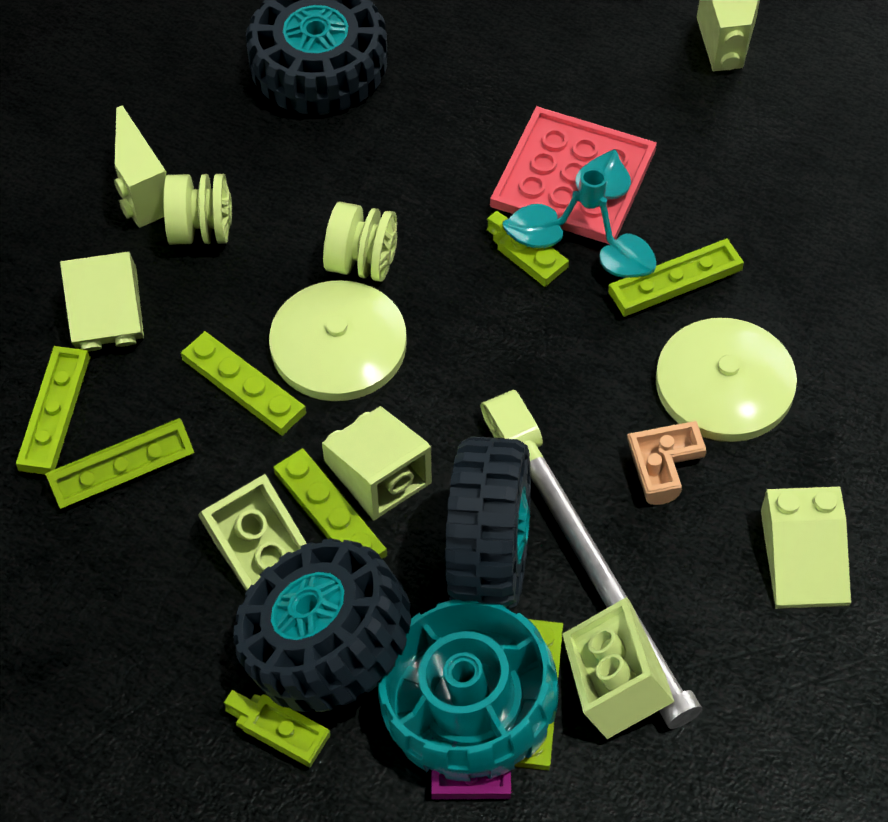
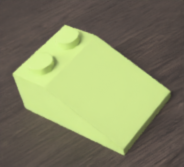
(138, 172)
(252, 529)
(807, 547)
(616, 669)

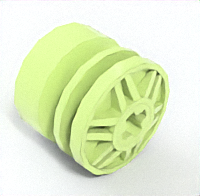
(196, 209)
(353, 240)

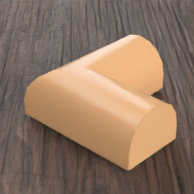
(655, 455)

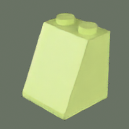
(727, 30)
(102, 301)
(379, 461)

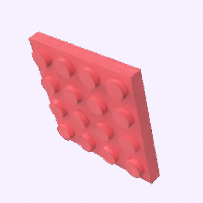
(547, 165)

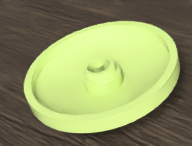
(338, 340)
(726, 379)

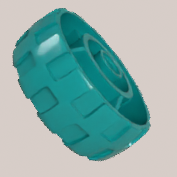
(471, 683)

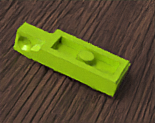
(540, 263)
(278, 726)

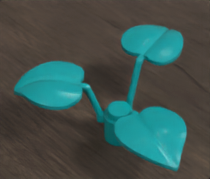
(596, 182)

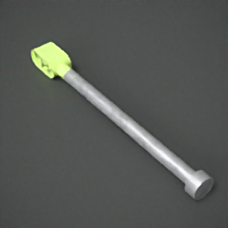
(511, 419)

